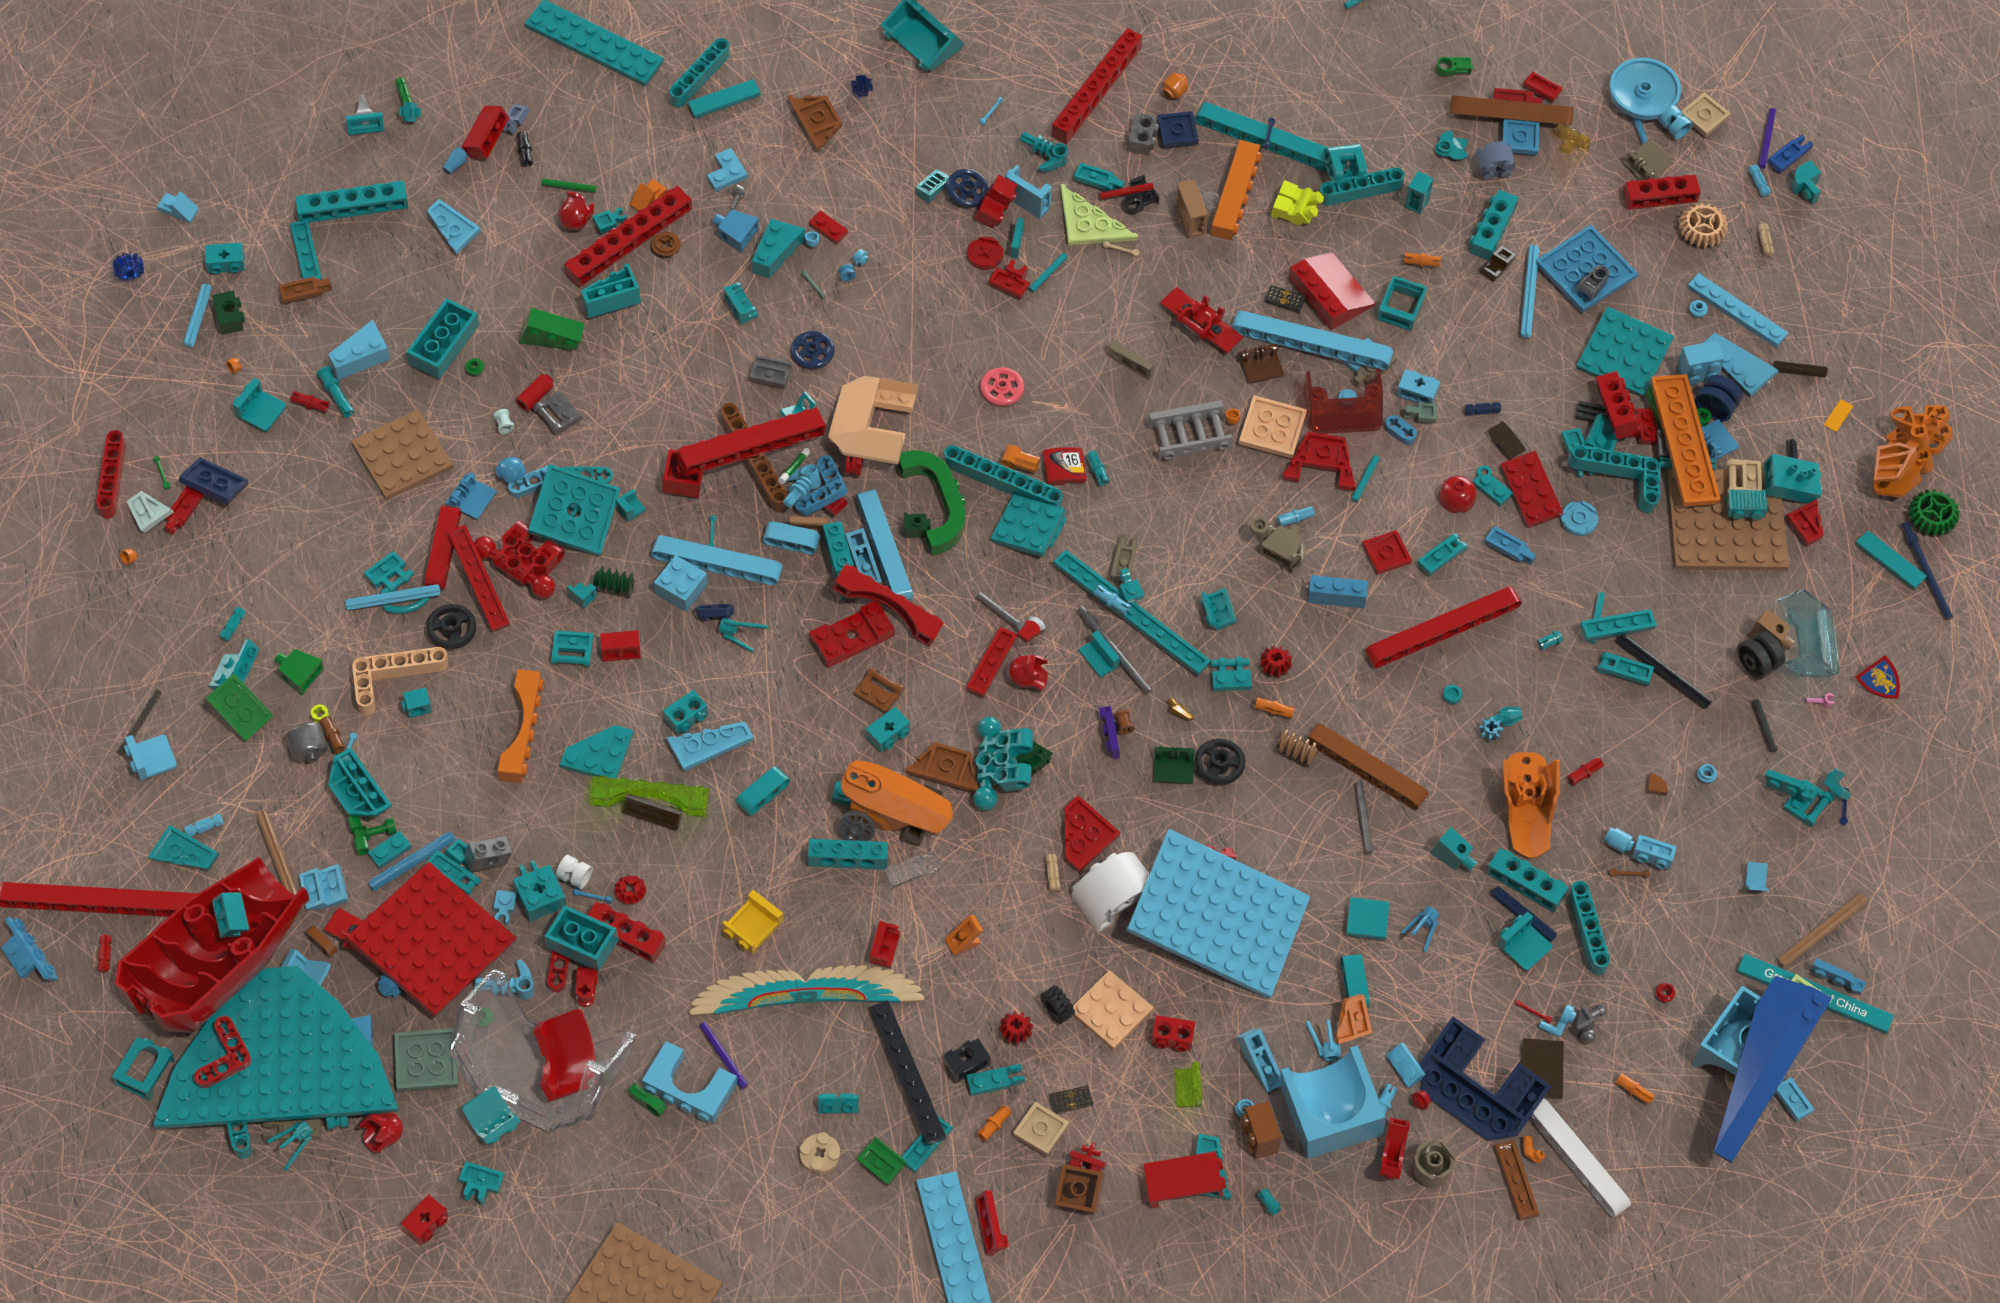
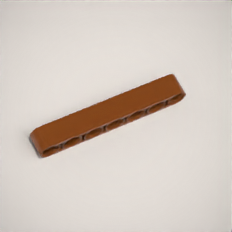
(1511, 110)
(757, 464)
(1368, 767)

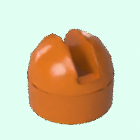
(233, 365)
(1232, 416)
(128, 556)

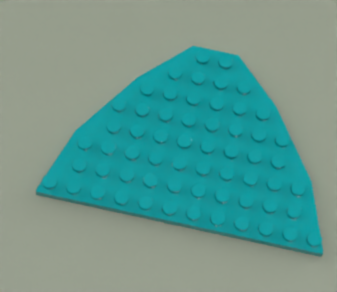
(302, 1065)

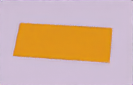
(1838, 415)

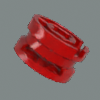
(854, 466)

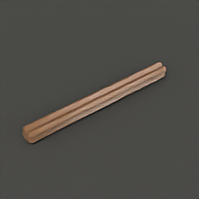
(275, 851)
(1822, 930)

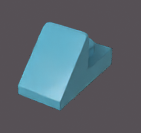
(178, 207)

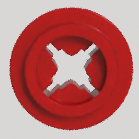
(627, 896)

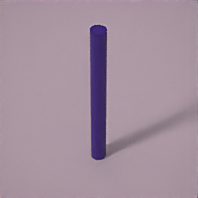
(1767, 138)
(723, 1055)

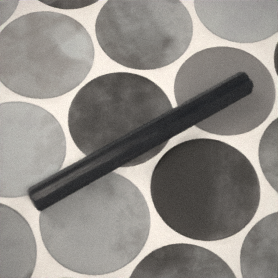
(1665, 671)

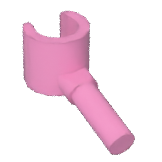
(1824, 701)

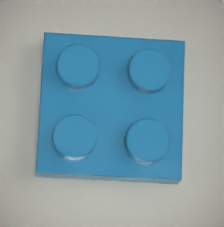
(1521, 135)

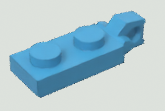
(1509, 546)
(1837, 976)

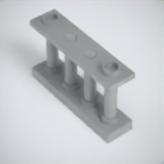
(1190, 414)

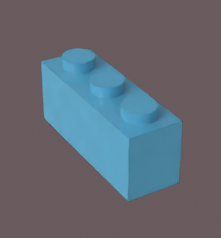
(1337, 591)

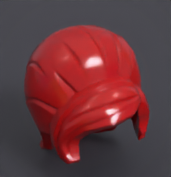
(574, 212)
(1027, 672)
(381, 1131)

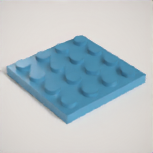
(1577, 258)

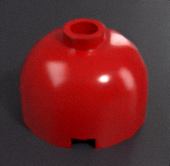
(1457, 494)

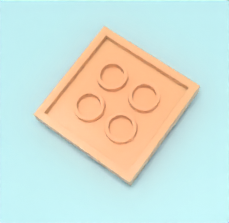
(1272, 426)
(1111, 1010)

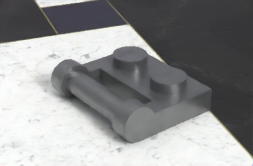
(561, 409)

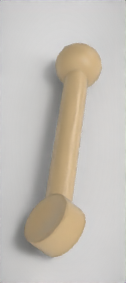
(1135, 253)

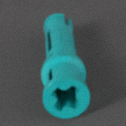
(331, 385)

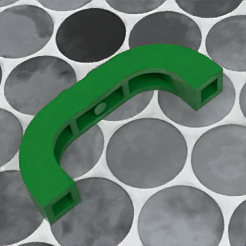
(929, 465)

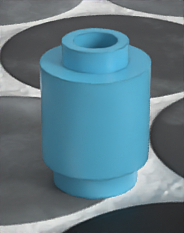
(1619, 840)

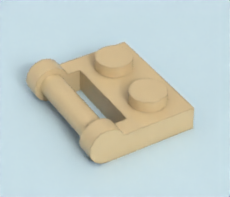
(1750, 474)

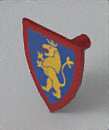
(1881, 678)

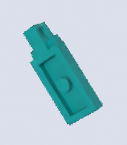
(1097, 177)
(1790, 786)

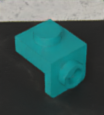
(1832, 781)

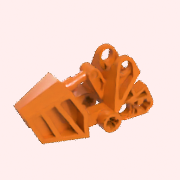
(1908, 451)

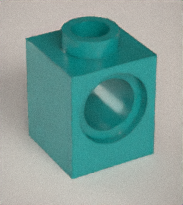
(416, 702)

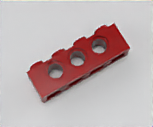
(1661, 191)
(1617, 404)
(630, 941)

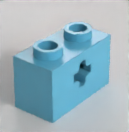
(1417, 387)

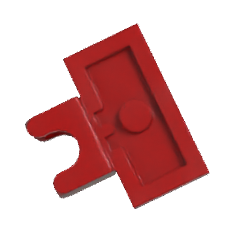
(1011, 280)
(1647, 428)

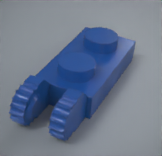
(1789, 154)

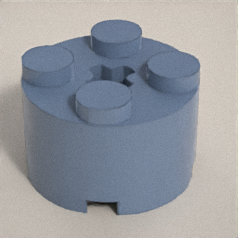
(1495, 160)

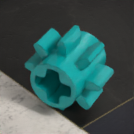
(409, 111)

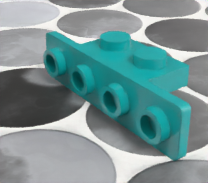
(235, 663)

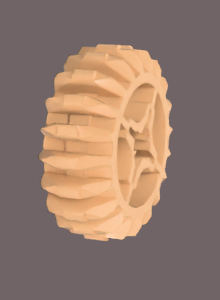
(1703, 219)

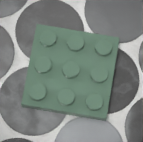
(425, 1060)

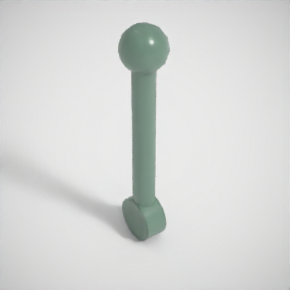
(805, 274)

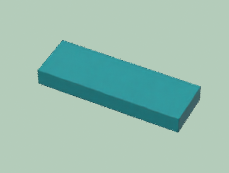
(919, 1152)

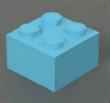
(1701, 361)
(680, 583)

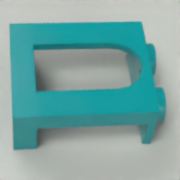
(144, 1088)

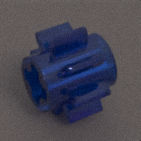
(862, 85)

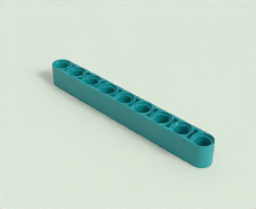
(1253, 131)

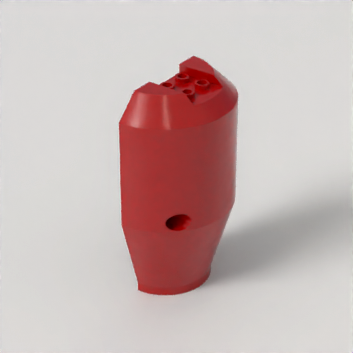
(184, 966)

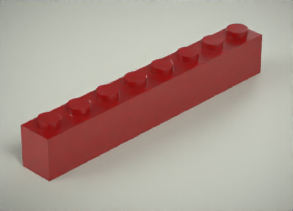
(750, 441)

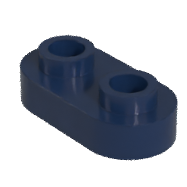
(714, 610)

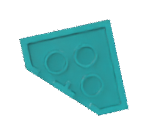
(599, 753)

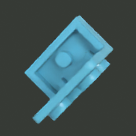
(150, 756)
(315, 969)

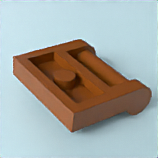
(875, 695)

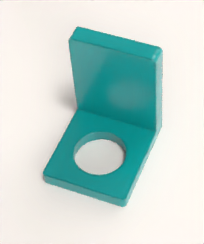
(799, 407)

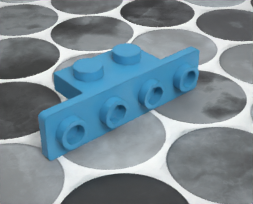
(24, 952)

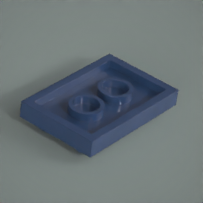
(213, 480)

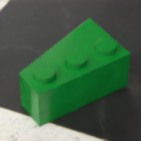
(550, 330)

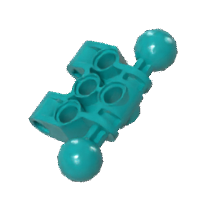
(994, 750)

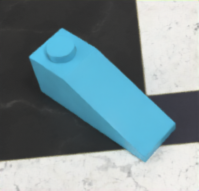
(862, 554)
(1260, 1058)

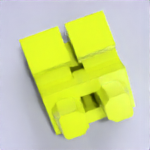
(1296, 204)

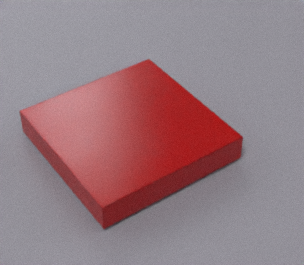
(1386, 552)

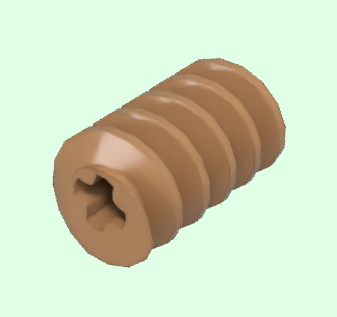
(1297, 747)

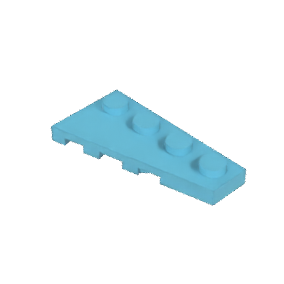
(1744, 367)
(703, 746)

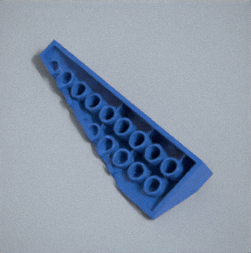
(1774, 1040)

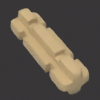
(1765, 238)
(1052, 870)

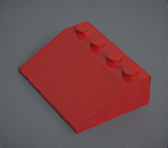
(1330, 289)

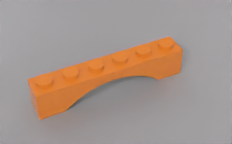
(513, 760)

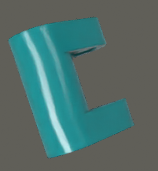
(1335, 155)

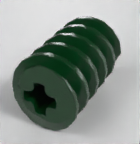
(614, 581)

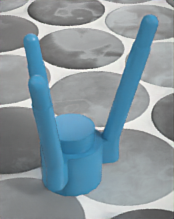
(1425, 918)

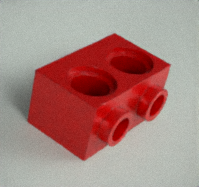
(1174, 1028)

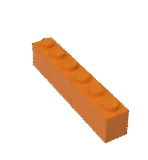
(1235, 190)

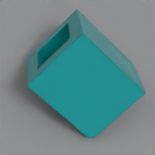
(629, 505)
(581, 594)

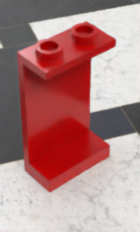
(1184, 1177)

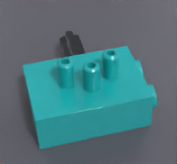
(1792, 477)

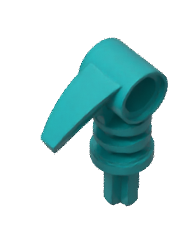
(1056, 152)

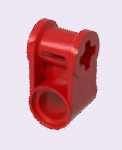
(586, 984)

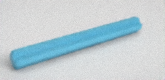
(392, 597)

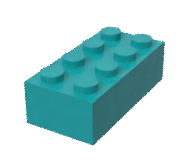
(442, 338)

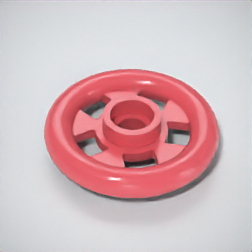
(1000, 399)

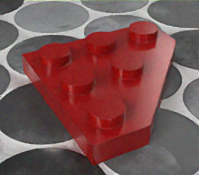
(1085, 833)

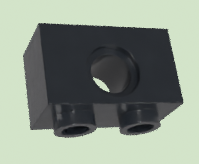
(958, 1068)

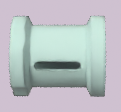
(503, 421)

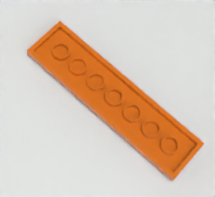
(1685, 440)

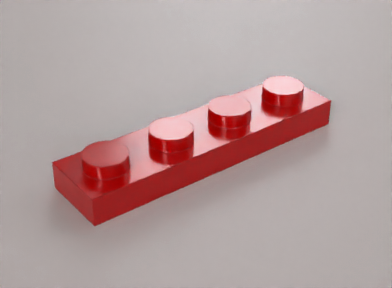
(991, 662)

